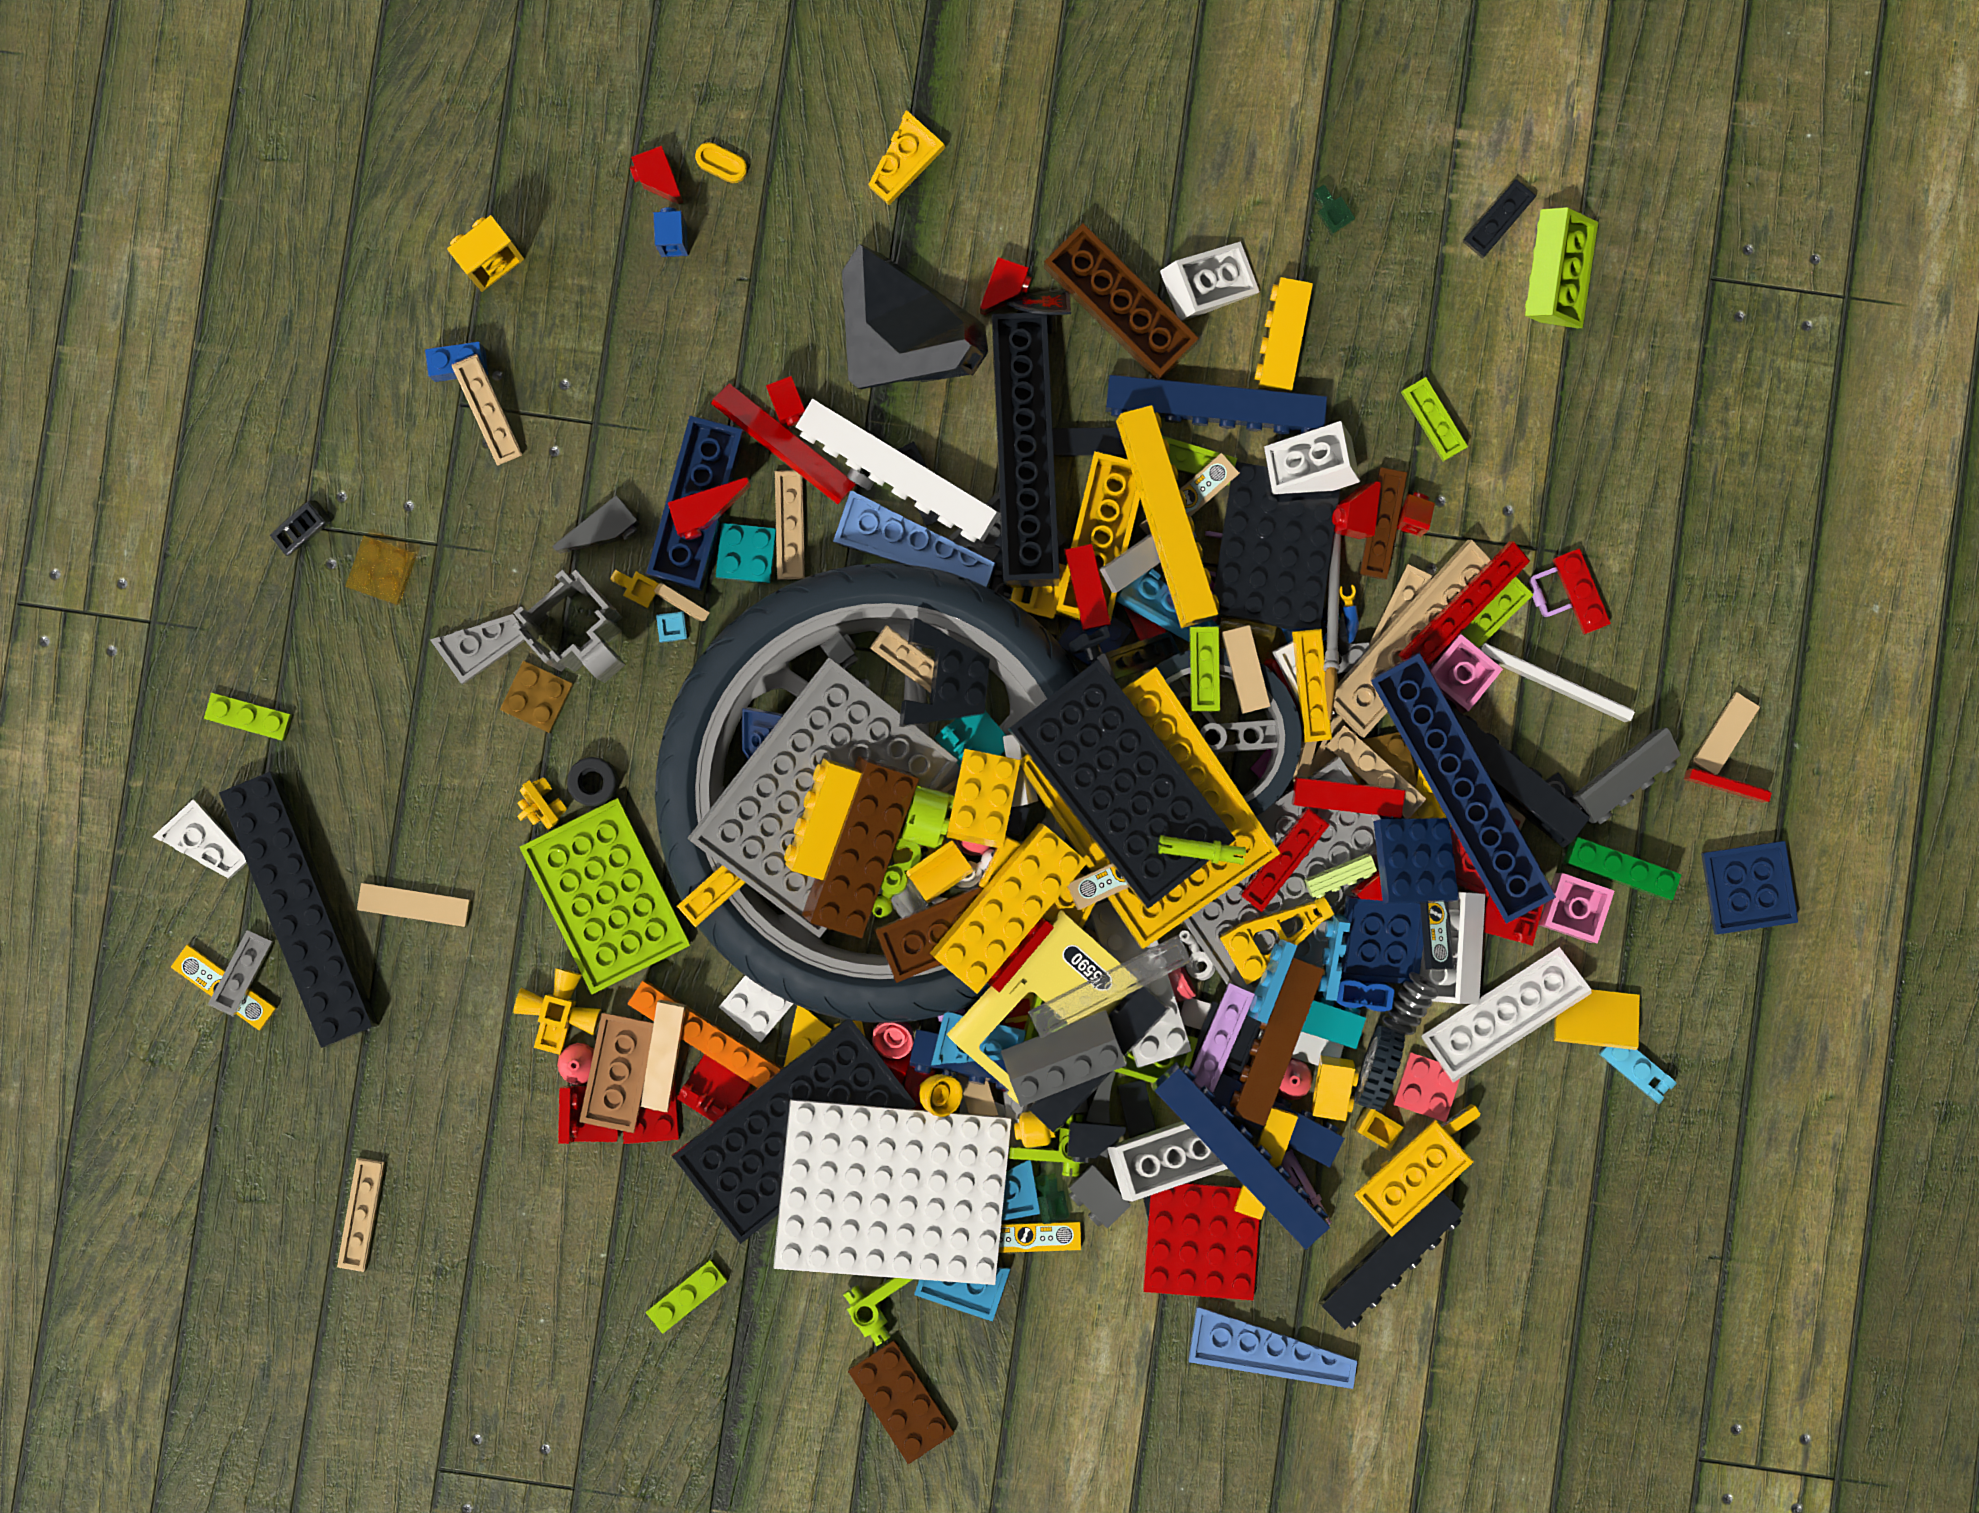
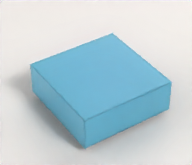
(671, 627)

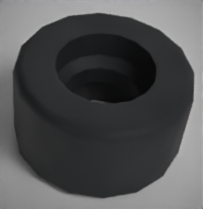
(576, 776)

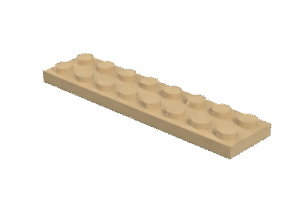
(1355, 694)

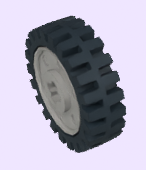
(1379, 1068)

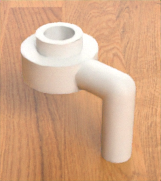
(1197, 957)

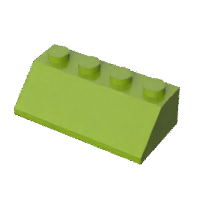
(1561, 267)

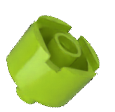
(928, 817)

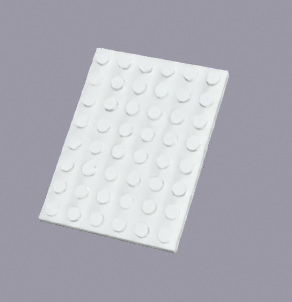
(892, 1192)

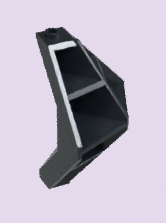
(903, 326)

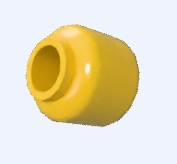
(1032, 1131)

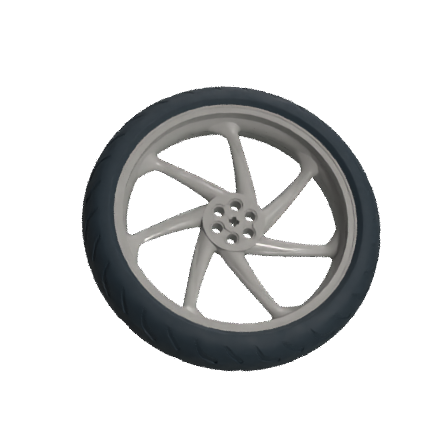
(754, 659)

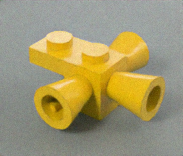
(557, 1012)

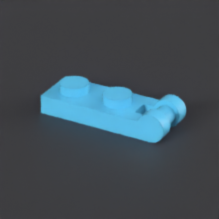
(1639, 1071)

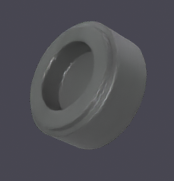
(860, 479)

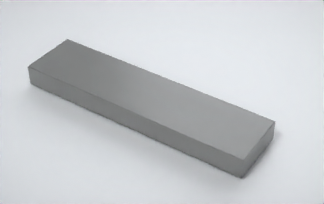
(1131, 564)

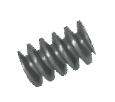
(1412, 1006)

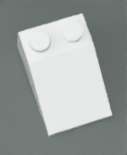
(1209, 281)
(1313, 461)

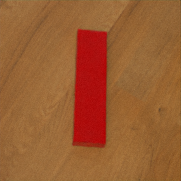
(1348, 797)
(1292, 850)

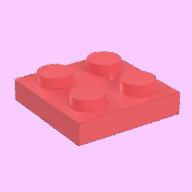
(1425, 1088)

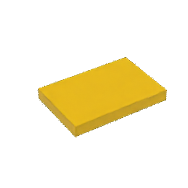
(1601, 1020)

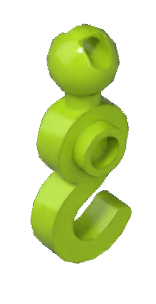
(895, 878)

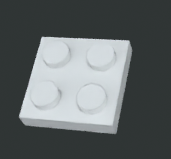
(754, 1008)

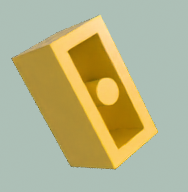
(1334, 1087)

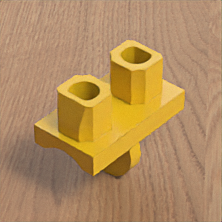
(533, 794)

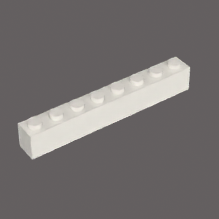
(897, 470)

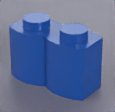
(1371, 994)

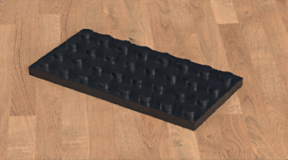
(1119, 781)
(742, 1153)

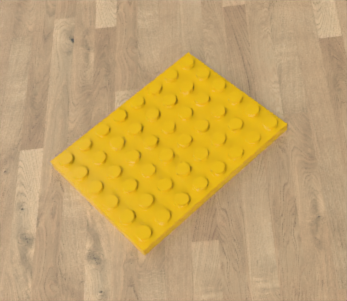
(1187, 746)

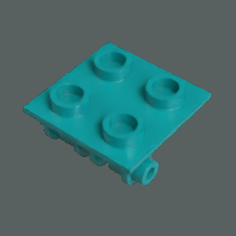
(972, 733)

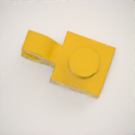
(638, 589)

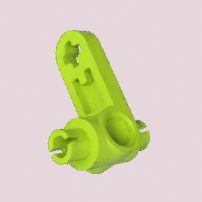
(1050, 1154)
(874, 1325)

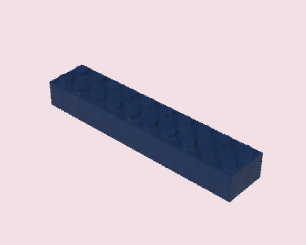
(1463, 787)

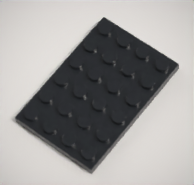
(1274, 552)

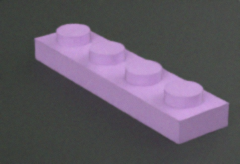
(1221, 1036)

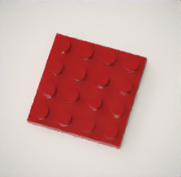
(1200, 1243)

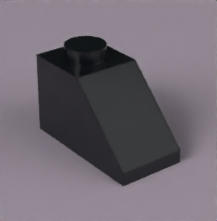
(1091, 1139)

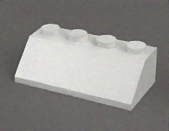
(1466, 927)

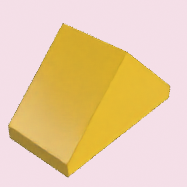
(1378, 1128)

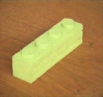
(1340, 875)

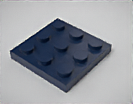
(1415, 860)
(1749, 887)
(1382, 941)

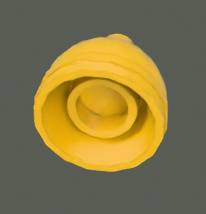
(940, 1095)

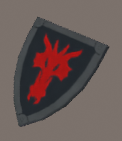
(1045, 302)

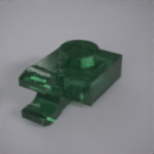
(1334, 213)
(1053, 1202)

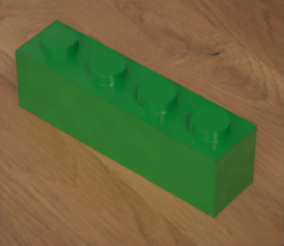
(1622, 869)

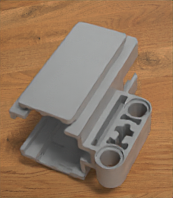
(596, 653)

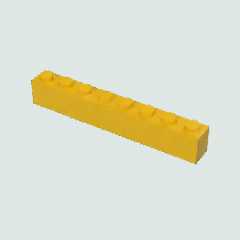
(1167, 516)

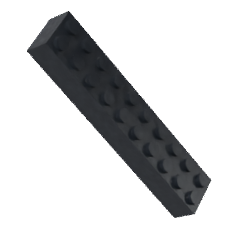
(1025, 450)
(298, 909)

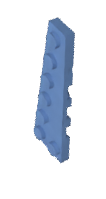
(891, 536)
(1249, 1348)

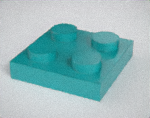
(746, 553)

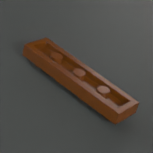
(1379, 548)

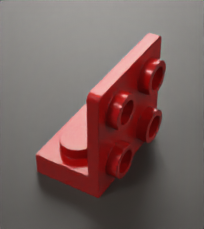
(569, 1127)

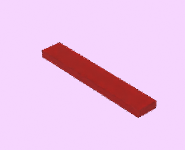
(783, 443)
(1467, 603)

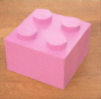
(1464, 673)
(1577, 909)

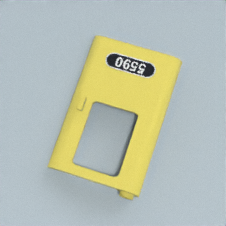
(1057, 965)

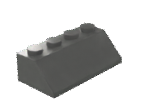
(1627, 774)
(1063, 1058)

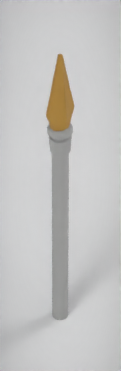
(1331, 661)

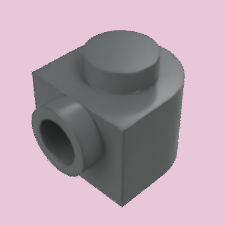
(840, 650)

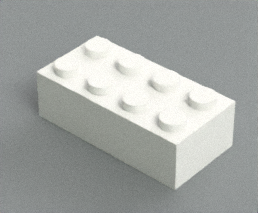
(1161, 1161)

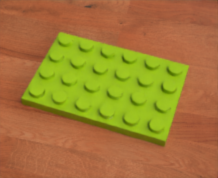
(605, 896)

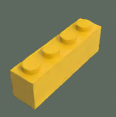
(1284, 335)
(822, 818)

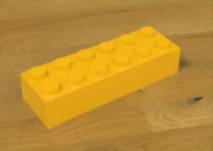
(1104, 522)
(1008, 907)

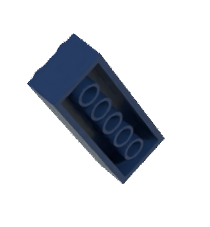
(704, 462)

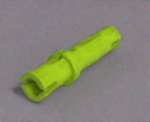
(1203, 850)

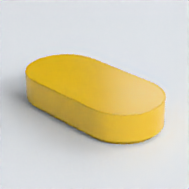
(721, 162)

